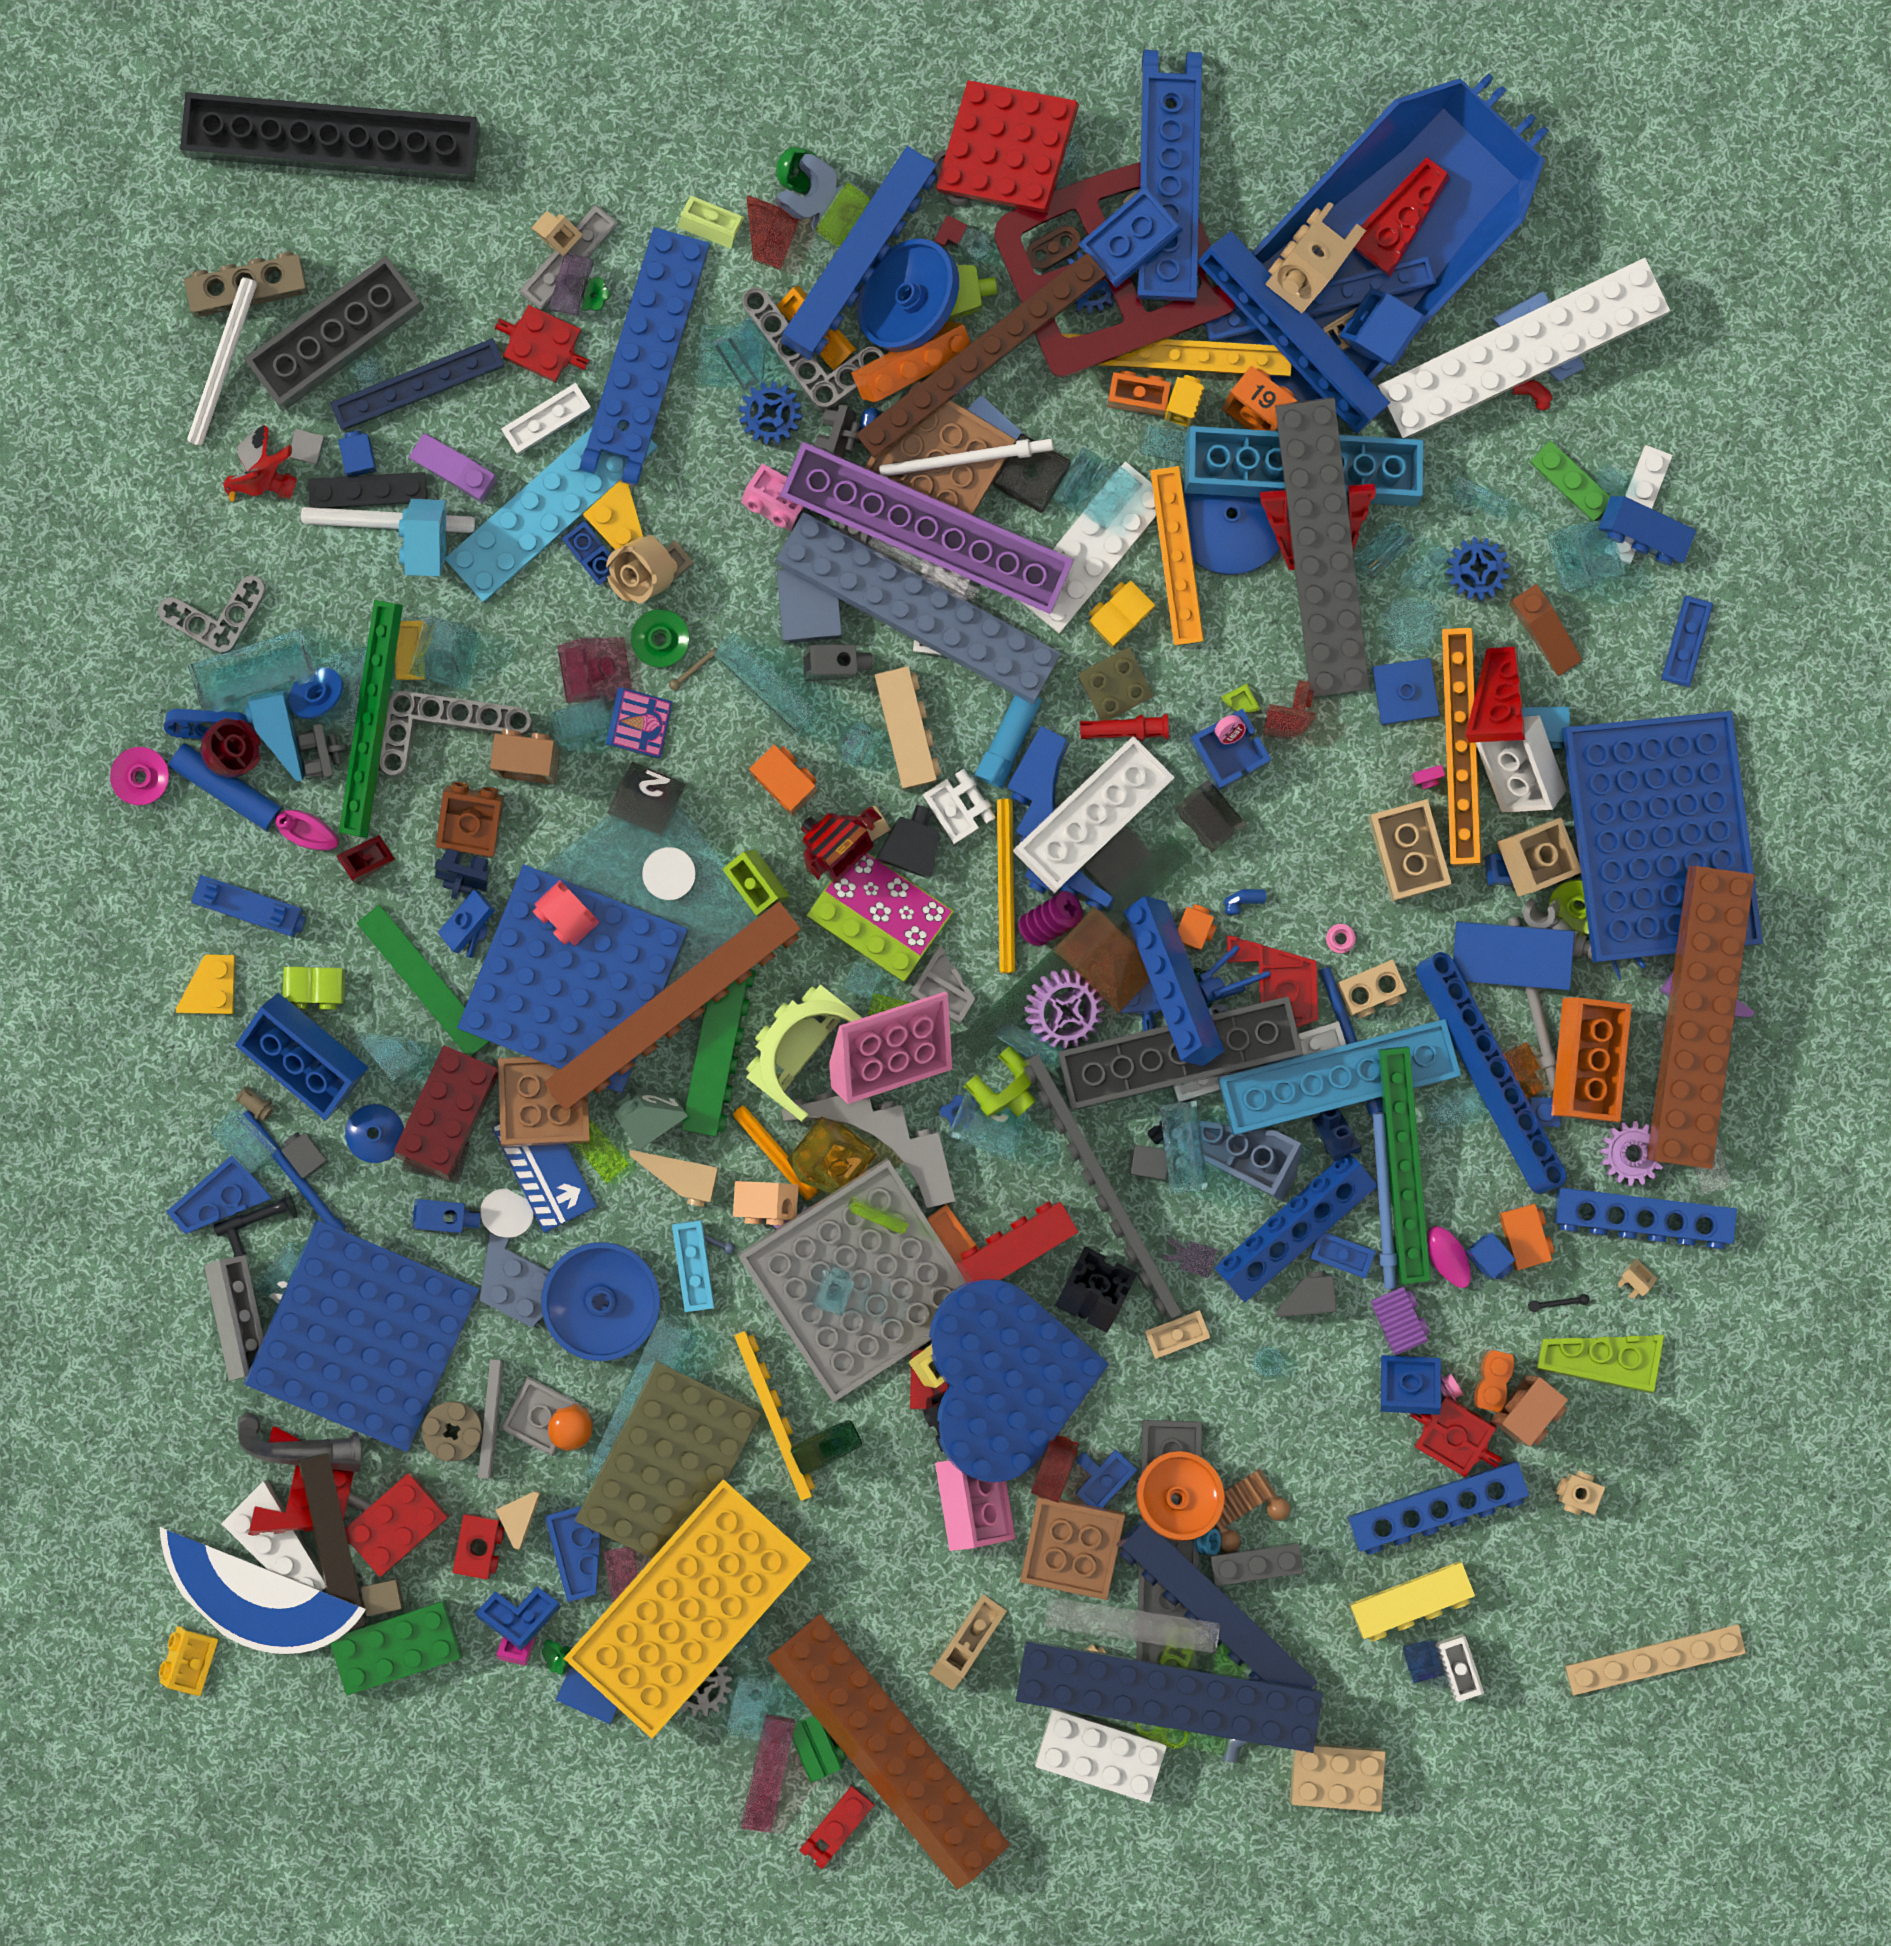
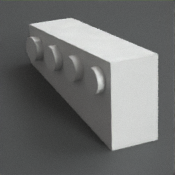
(278, 1553)

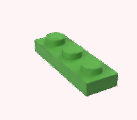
(1571, 481)

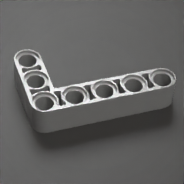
(796, 362)
(444, 718)

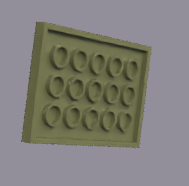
(666, 1460)

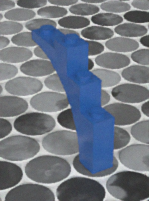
(1036, 783)

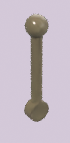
(676, 683)

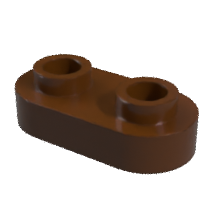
(1052, 247)

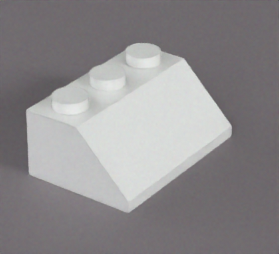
(1523, 770)

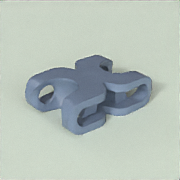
(820, 196)

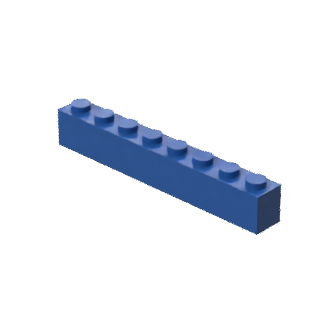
(858, 254)
(1293, 333)

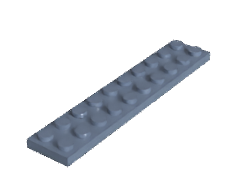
(917, 608)

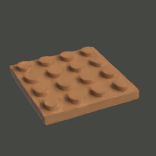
(948, 432)

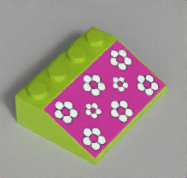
(881, 916)

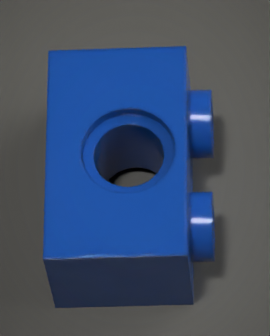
(1490, 1256)

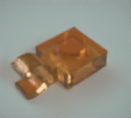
(1523, 1066)

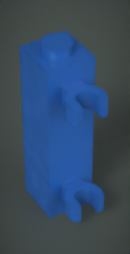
(249, 906)

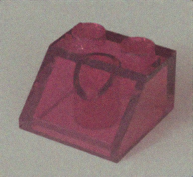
(593, 668)

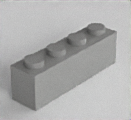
(235, 1313)

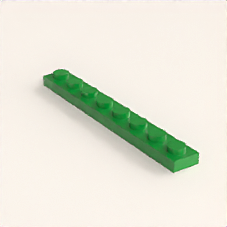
(370, 718)
(1404, 1165)

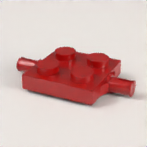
(542, 344)
(1456, 1437)

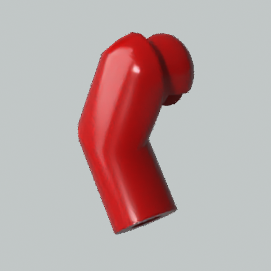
(1537, 392)

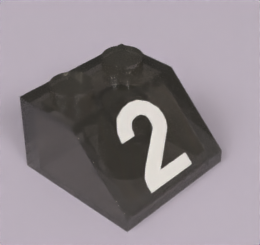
(646, 799)

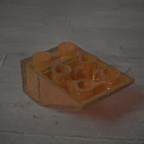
(1104, 959)

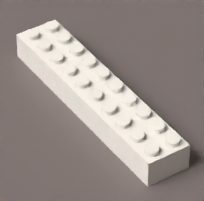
(1524, 349)

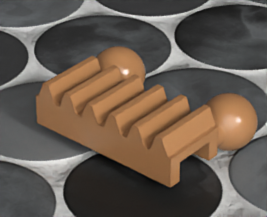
(1243, 1498)

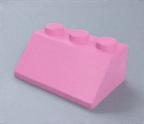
(973, 1509)

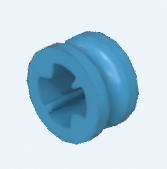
(1208, 1543)

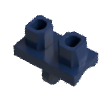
(459, 877)
(1336, 1134)

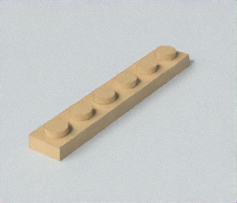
(1655, 1659)

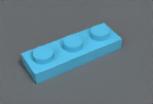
(693, 1266)

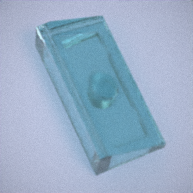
(243, 1141)

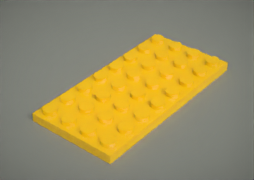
(687, 1608)

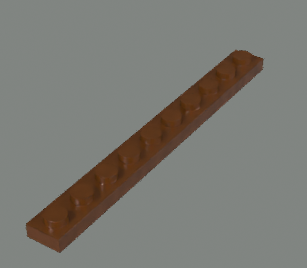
(981, 355)

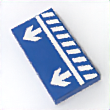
(549, 1182)

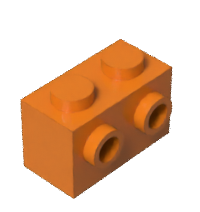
(1139, 393)

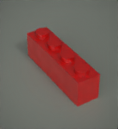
(1019, 1245)

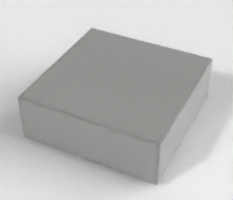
(306, 446)

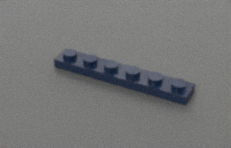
(417, 384)

